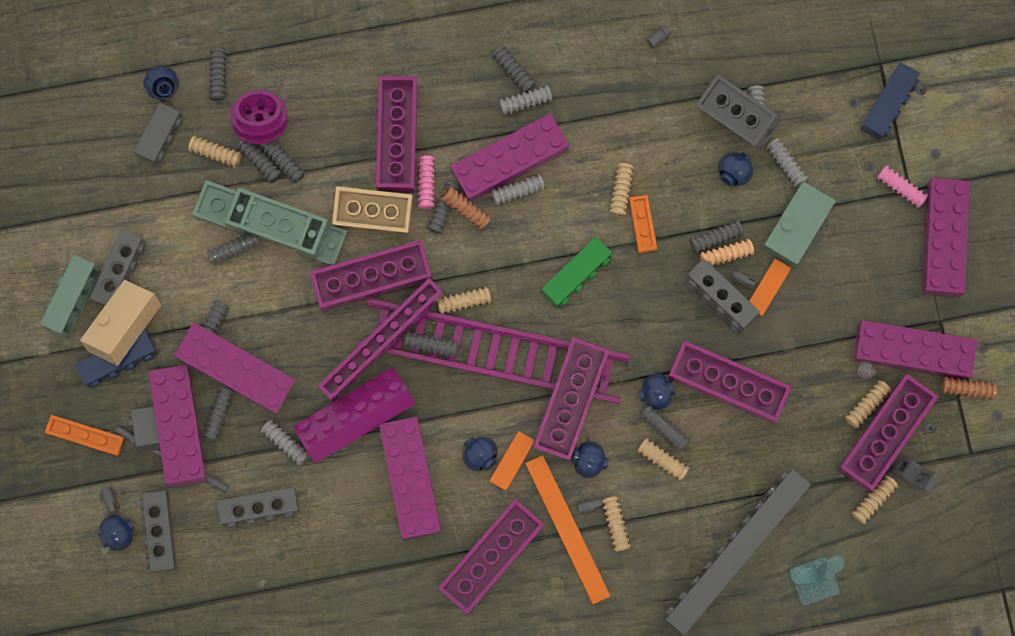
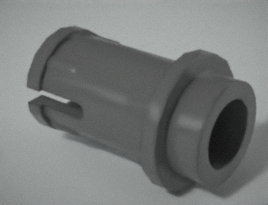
(662, 34)
(743, 279)
(109, 499)
(589, 505)

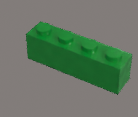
(576, 272)

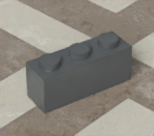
(158, 134)

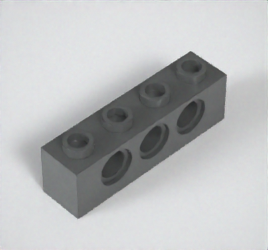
(124, 241)
(228, 506)
(168, 559)

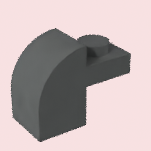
(914, 475)

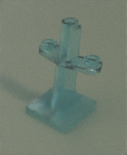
(817, 579)

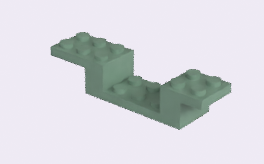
(272, 220)

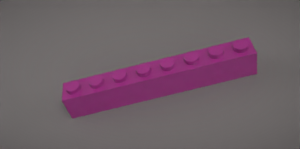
(381, 340)

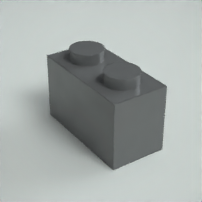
(145, 429)

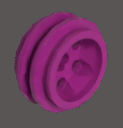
(252, 117)

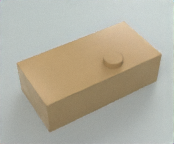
(372, 210)
(120, 322)

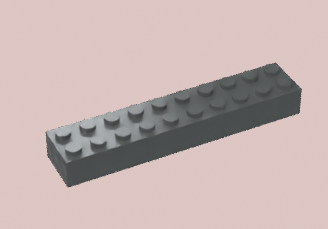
(737, 552)

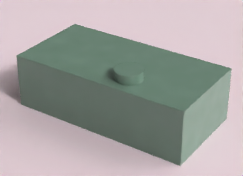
(798, 225)
(71, 296)

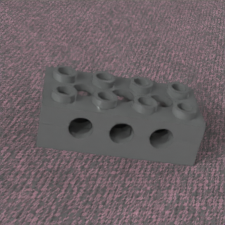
(740, 124)
(719, 286)

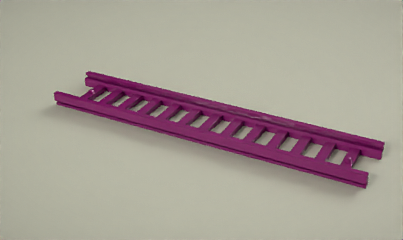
(497, 332)

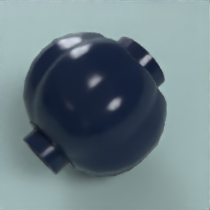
(161, 82)
(735, 169)
(657, 391)
(480, 453)
(589, 459)
(116, 532)

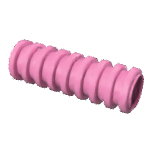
(426, 182)
(902, 186)

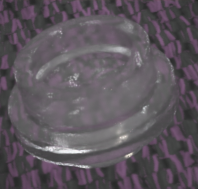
(866, 370)

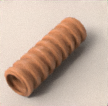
(465, 207)
(969, 388)

